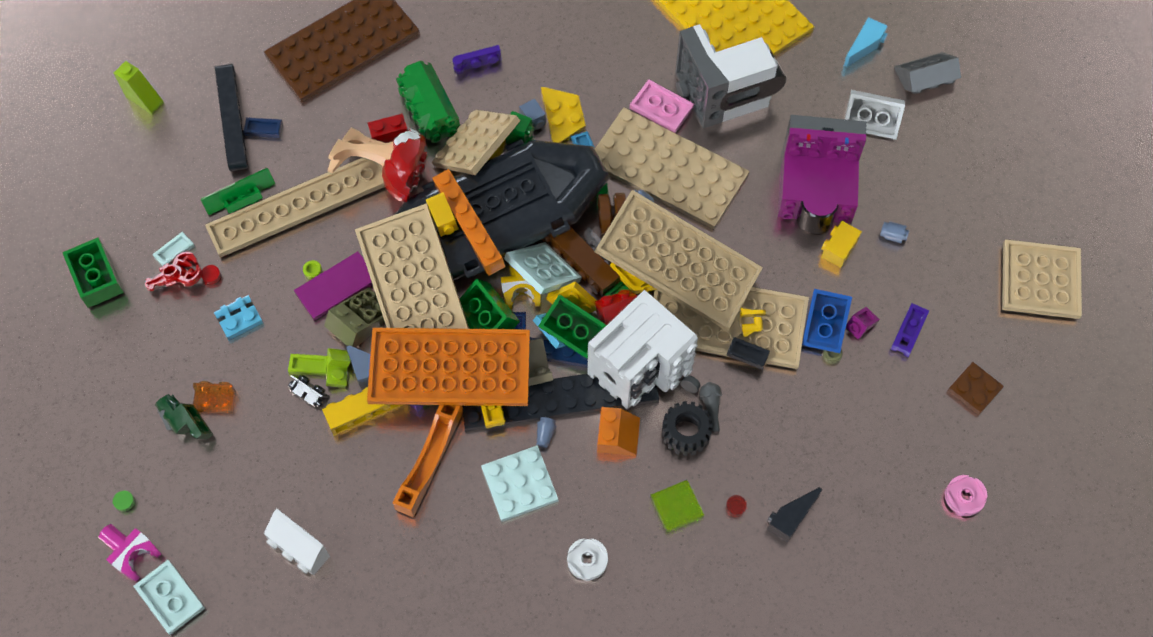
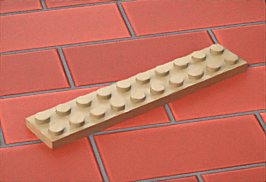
(295, 205)

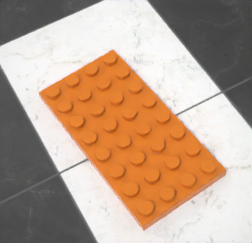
(449, 366)

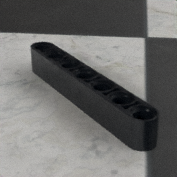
(231, 117)

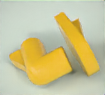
(757, 326)

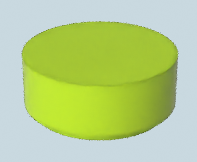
(312, 269)

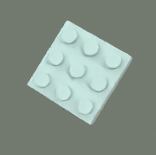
(542, 267)
(519, 483)

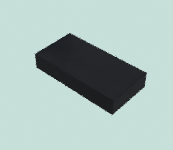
(748, 353)

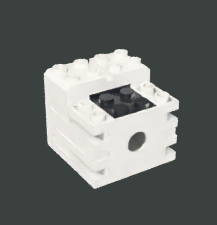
(641, 350)

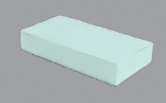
(169, 251)

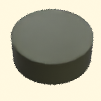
(832, 357)

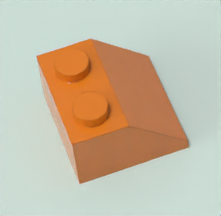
(618, 432)

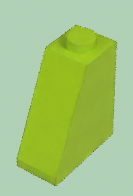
(137, 87)

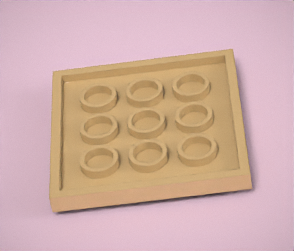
(475, 141)
(1042, 279)

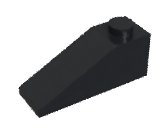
(790, 516)

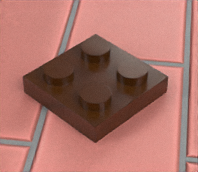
(975, 388)

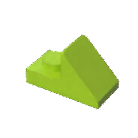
(337, 365)

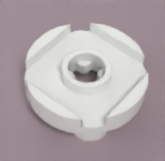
(587, 547)

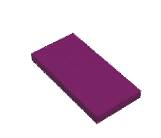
(334, 286)

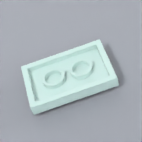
(169, 597)

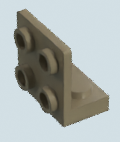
(538, 365)

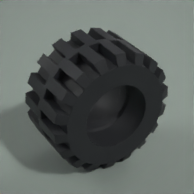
(692, 414)

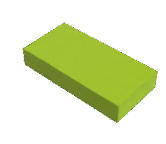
(307, 364)

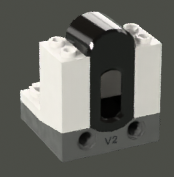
(728, 80)

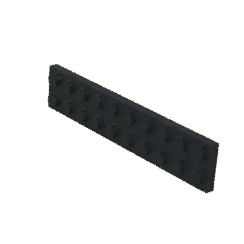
(556, 399)

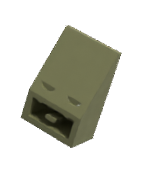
(355, 318)

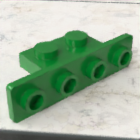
(239, 194)

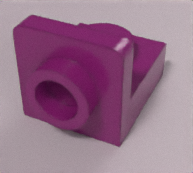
(861, 322)

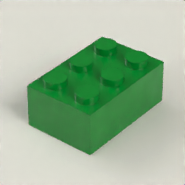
(92, 272)

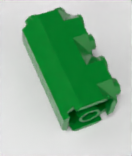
(427, 102)

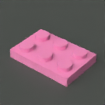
(661, 106)

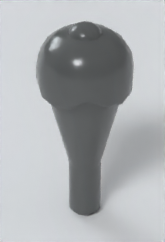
(710, 395)

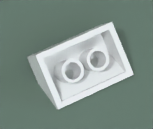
(880, 112)
(295, 543)

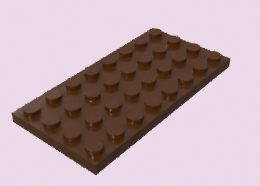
(340, 44)

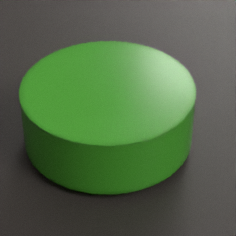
(123, 501)

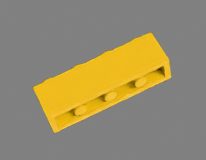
(353, 412)

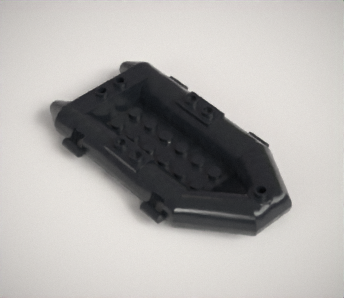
(521, 198)

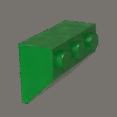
(486, 308)
(571, 325)

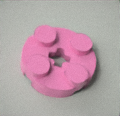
(969, 485)

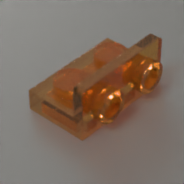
(214, 397)

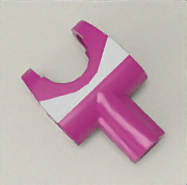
(126, 549)

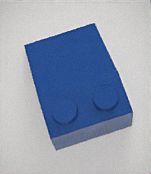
(827, 321)

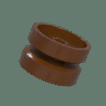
(607, 211)

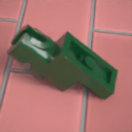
(182, 418)

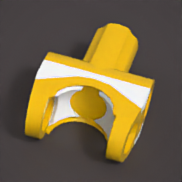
(516, 285)

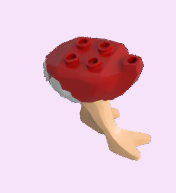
(400, 159)

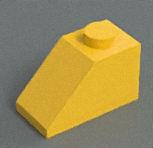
(442, 214)

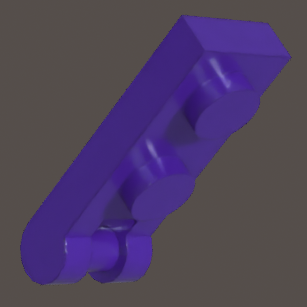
(476, 59)
(910, 329)

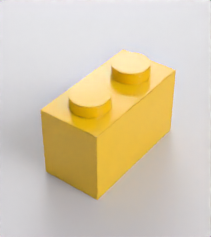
(841, 243)

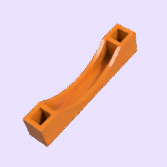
(469, 222)
(415, 485)

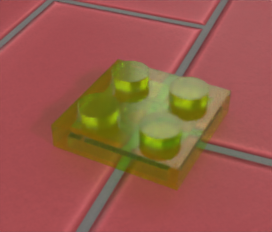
(677, 506)

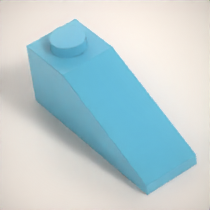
(867, 41)

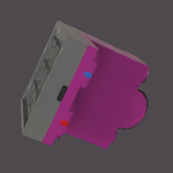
(820, 171)

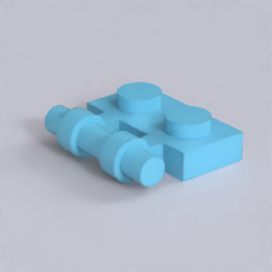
(240, 322)

